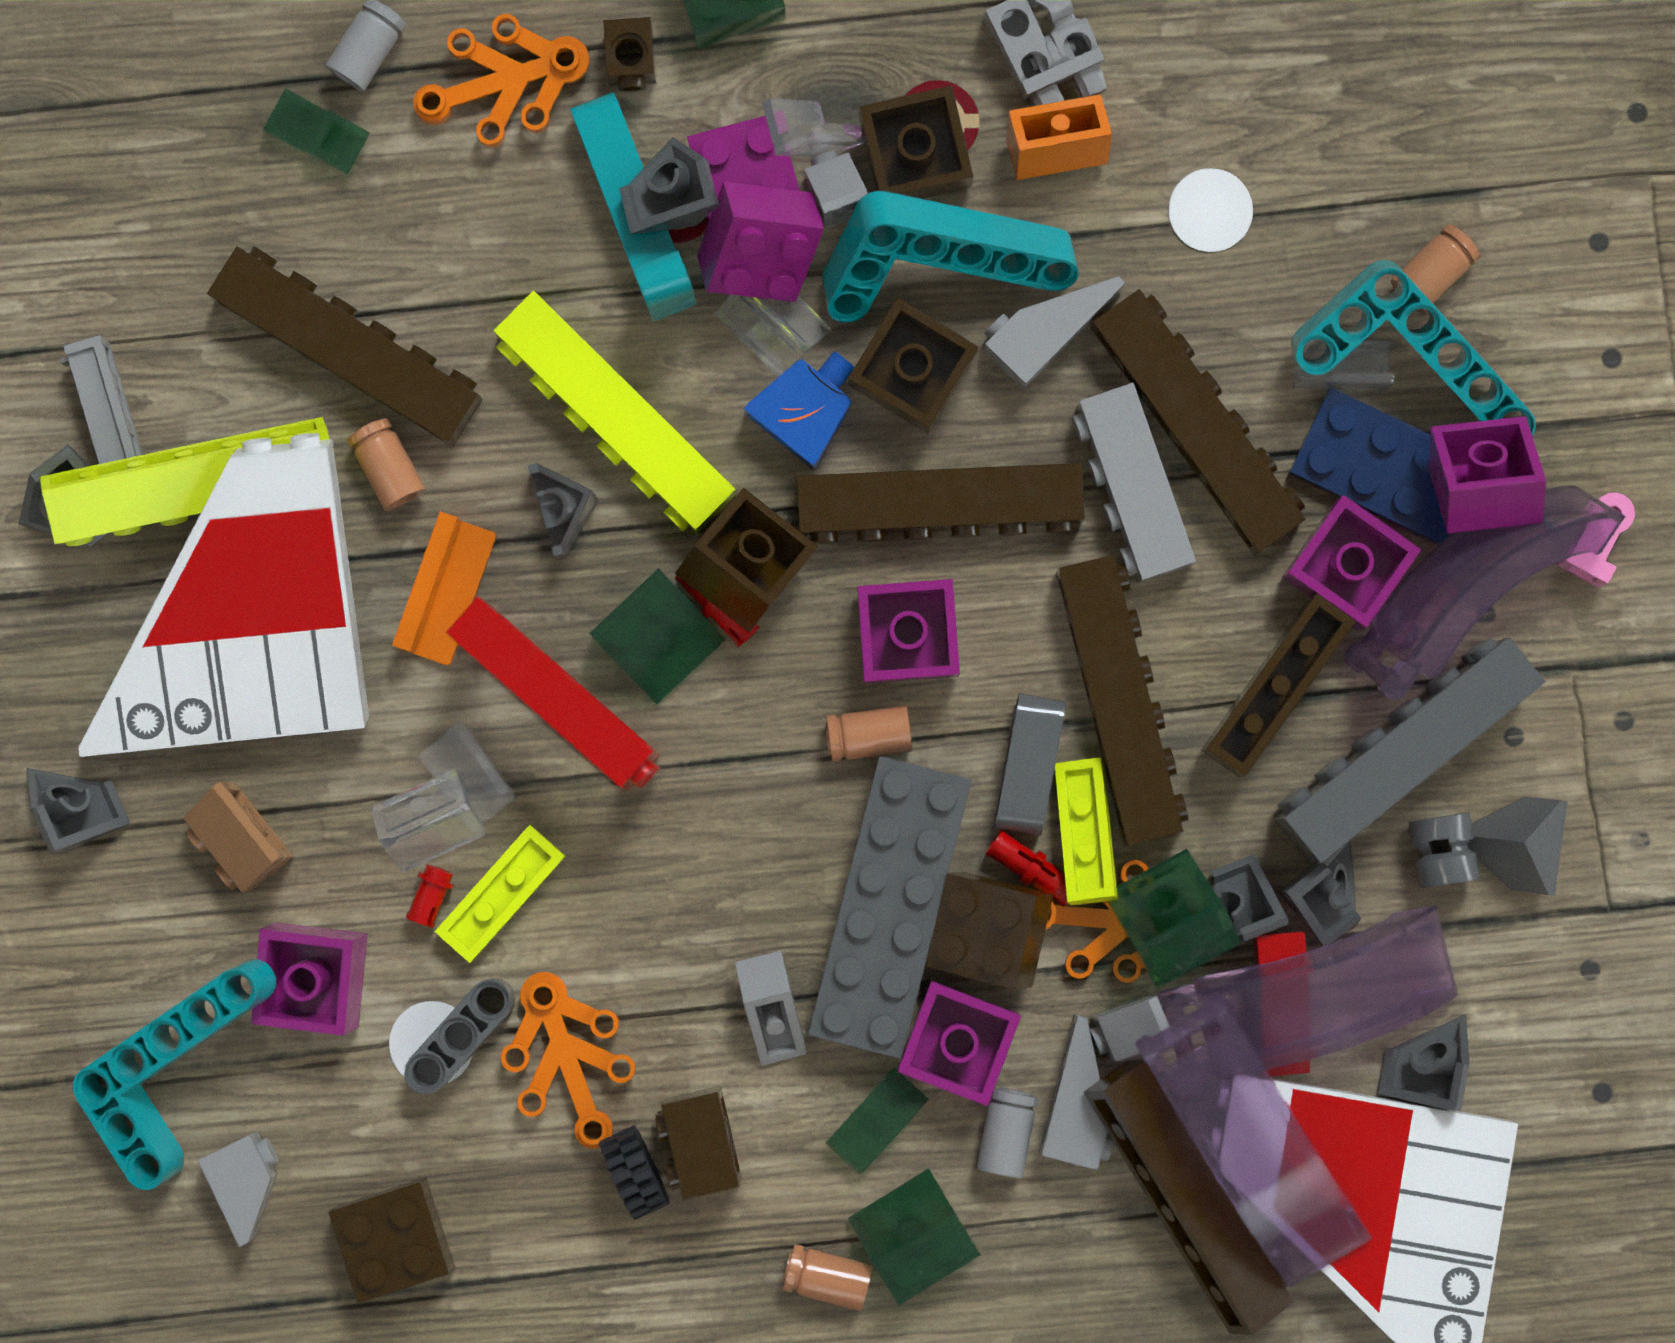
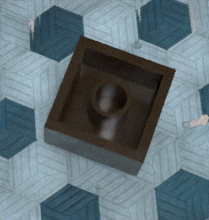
(917, 144)
(912, 365)
(746, 559)
(989, 930)
(700, 1143)
(391, 1240)

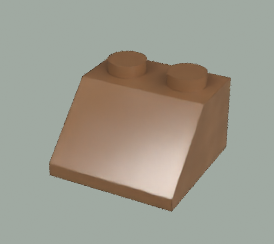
(236, 837)

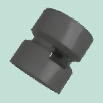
(1449, 866)

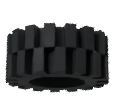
(634, 1172)

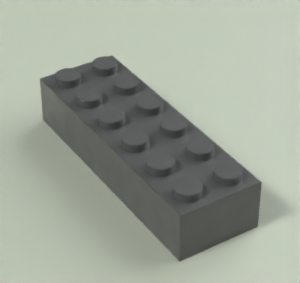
(1408, 750)
(889, 907)

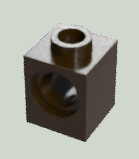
(624, 34)

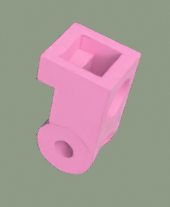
(1594, 567)

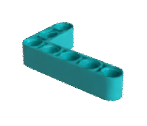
(616, 164)
(943, 237)
(1426, 340)
(158, 1051)

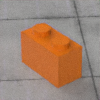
(1058, 137)

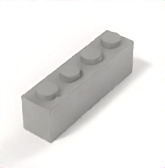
(1134, 482)

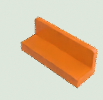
(444, 587)

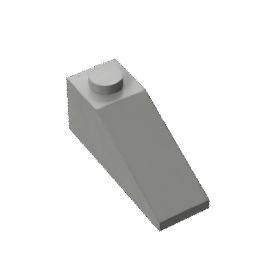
(1043, 330)
(1072, 1126)

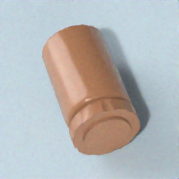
(1441, 263)
(386, 464)
(868, 733)
(827, 1277)

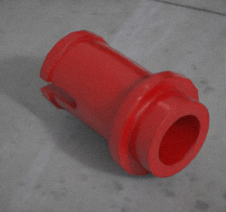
(429, 895)

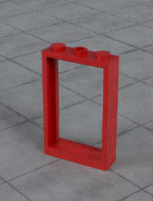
(554, 695)

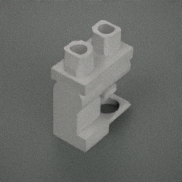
(1050, 61)

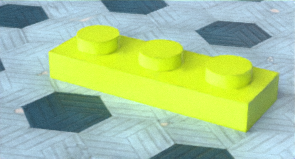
(1085, 831)
(500, 893)

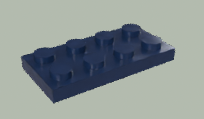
(1373, 463)

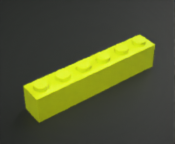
(614, 412)
(147, 487)

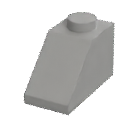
(834, 186)
(770, 1008)
(1124, 1024)
(242, 1182)

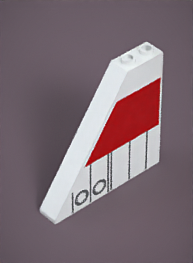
(252, 618)
(1430, 1197)

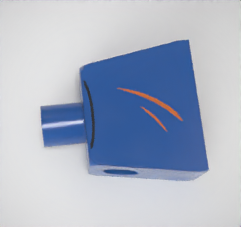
(804, 407)

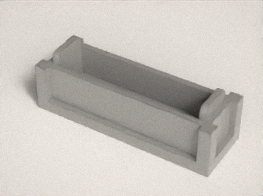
(102, 399)

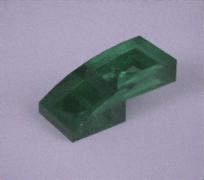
(316, 131)
(877, 1121)

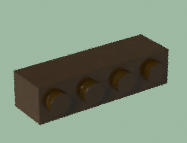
(1278, 685)

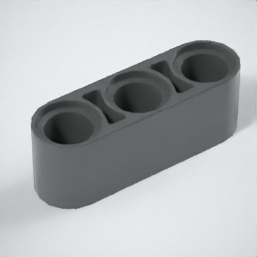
(1029, 764)
(440, 1048)

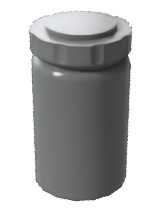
(365, 44)
(1007, 1132)

